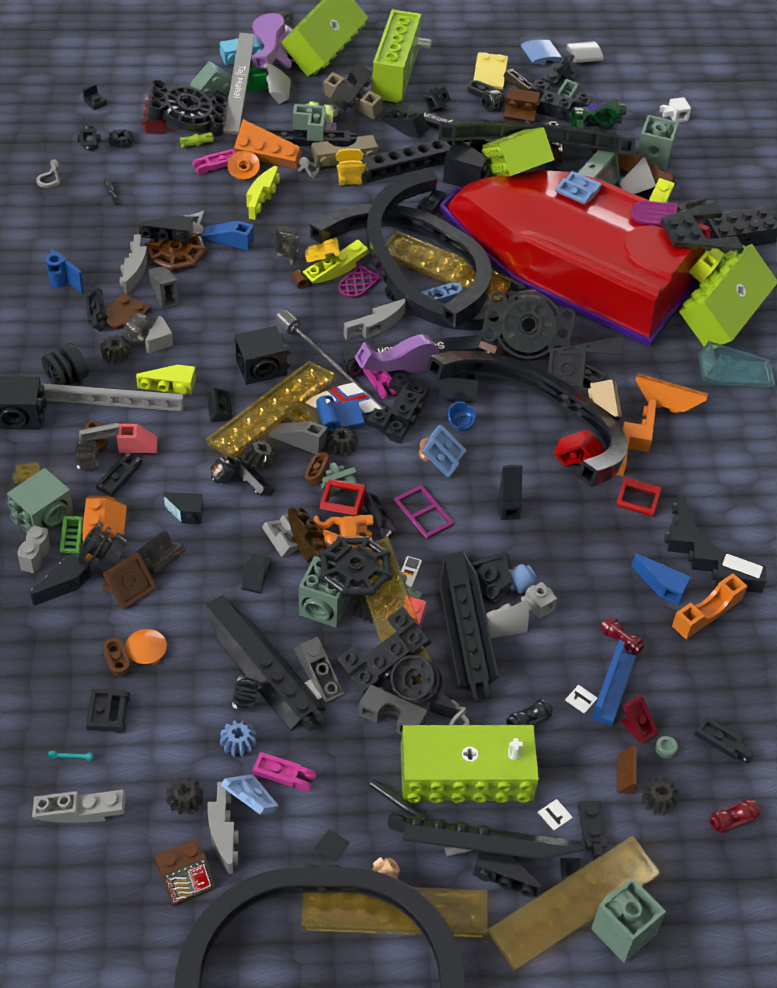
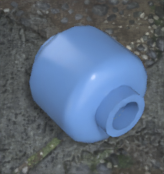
(522, 578)

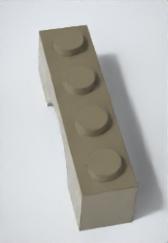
(367, 104)
(325, 153)

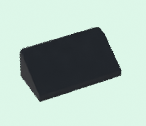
(219, 405)

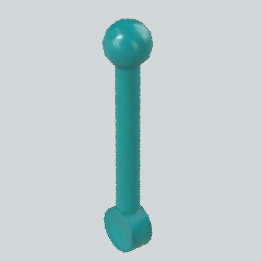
(53, 755)

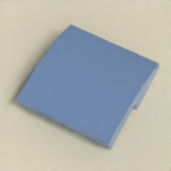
(540, 51)
(578, 188)
(443, 450)

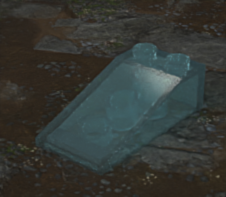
(734, 367)

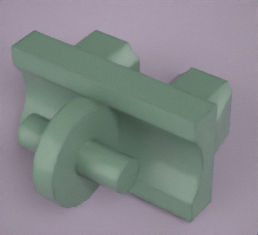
(340, 474)

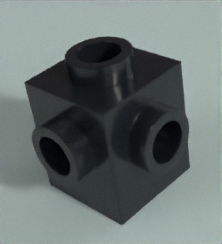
(437, 98)
(85, 133)

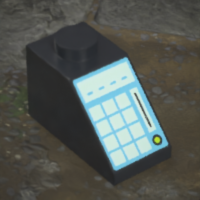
(185, 506)

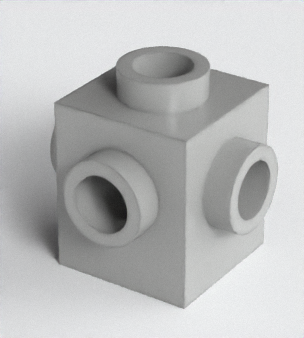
(541, 599)

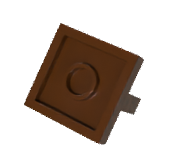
(521, 105)
(128, 580)

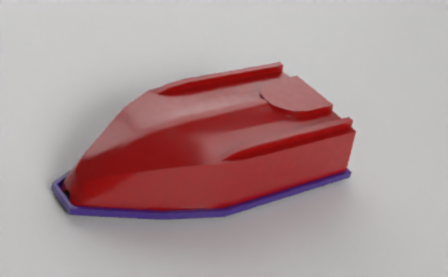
(577, 252)

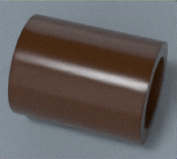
(299, 279)

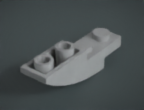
(134, 265)
(376, 323)
(77, 808)
(222, 830)

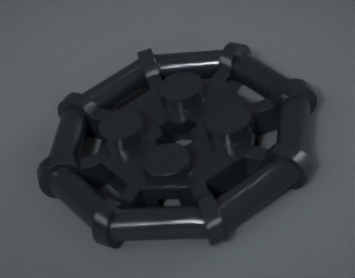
(351, 574)

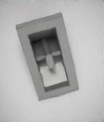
(159, 337)

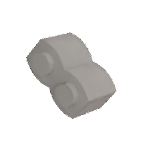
(34, 549)

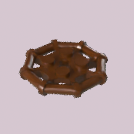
(176, 256)

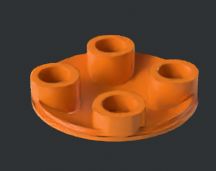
(146, 647)

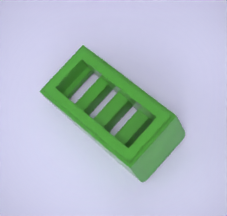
(71, 521)

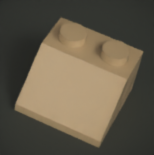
(606, 396)

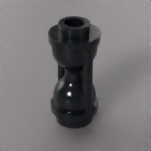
(539, 711)

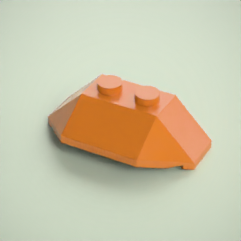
(670, 395)
(106, 510)

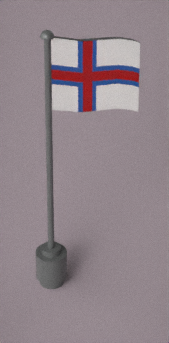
(342, 393)

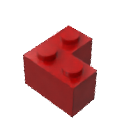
(578, 448)

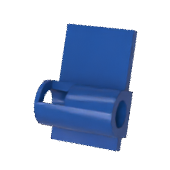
(63, 272)
(340, 414)

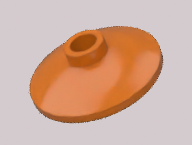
(240, 160)

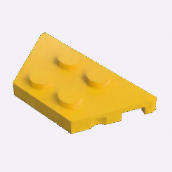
(321, 251)

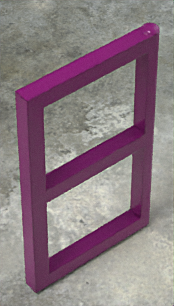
(435, 505)

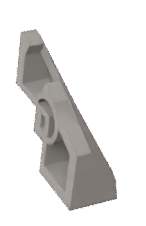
(278, 83)
(638, 178)
(281, 535)
(509, 619)

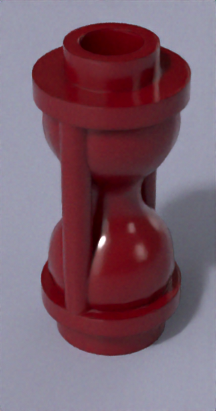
(615, 630)
(744, 811)

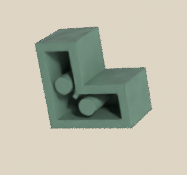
(212, 79)
(311, 119)

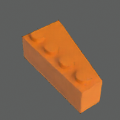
(267, 146)

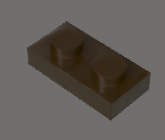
(516, 79)

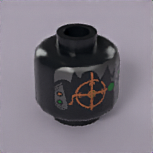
(492, 100)
(223, 470)

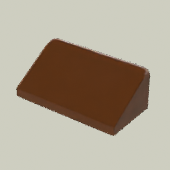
(627, 771)

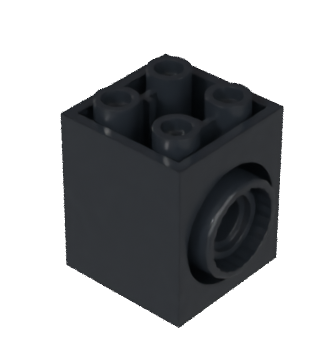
(261, 354)
(21, 402)

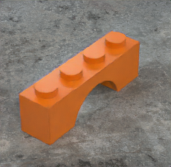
(695, 617)

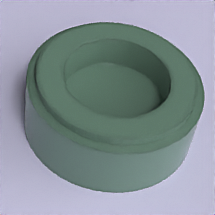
(666, 747)

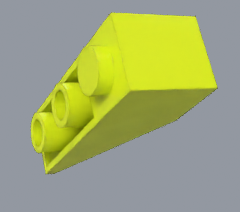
(706, 264)
(171, 379)

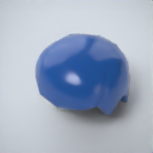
(461, 416)

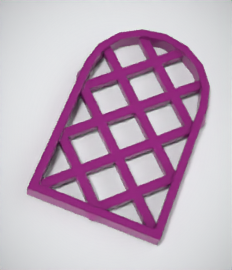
(362, 291)

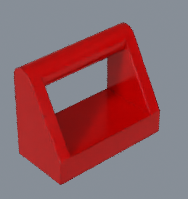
(641, 487)
(327, 505)

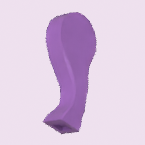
(269, 32)
(408, 355)

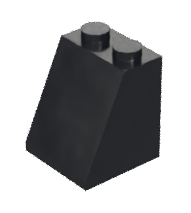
(463, 165)

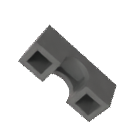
(378, 702)

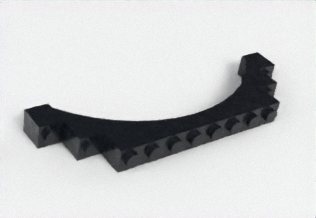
(558, 134)

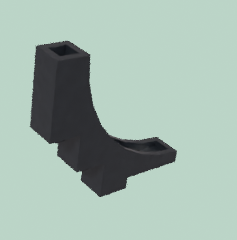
(703, 555)

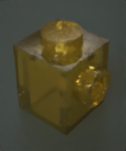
(25, 471)

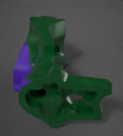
(599, 115)

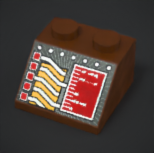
(184, 872)

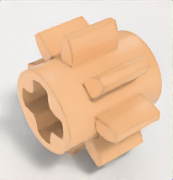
(386, 866)

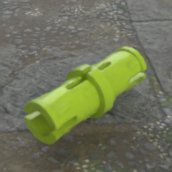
(196, 140)

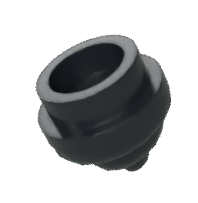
(352, 367)

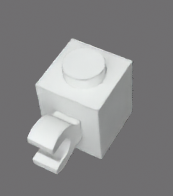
(678, 110)

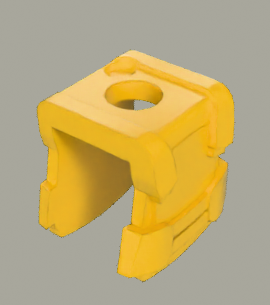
(350, 166)

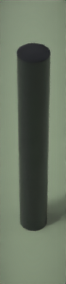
(401, 803)

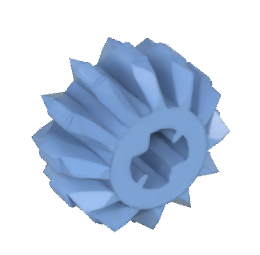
(238, 738)

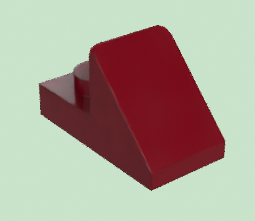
(638, 719)

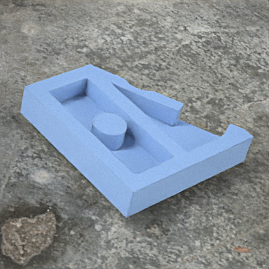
(250, 792)

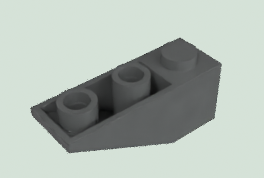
(304, 435)
(319, 669)

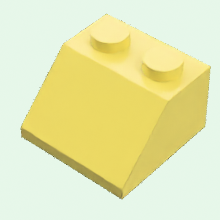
(491, 69)

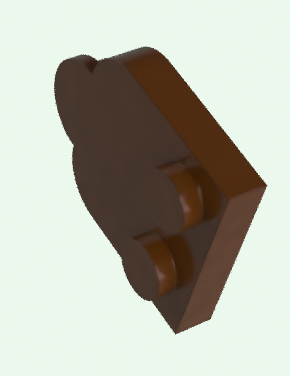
(122, 308)

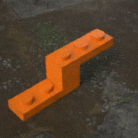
(639, 435)

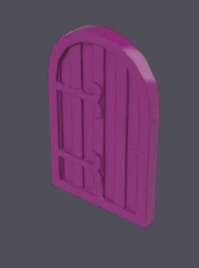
(652, 212)

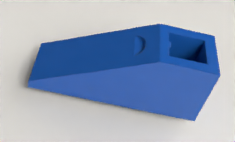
(233, 234)
(663, 580)

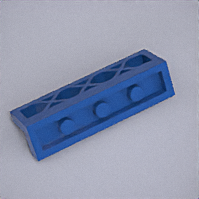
(614, 685)

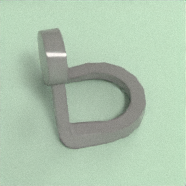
(304, 162)
(54, 164)
(197, 227)
(459, 713)

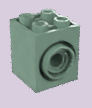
(658, 140)
(40, 502)
(319, 599)
(627, 919)

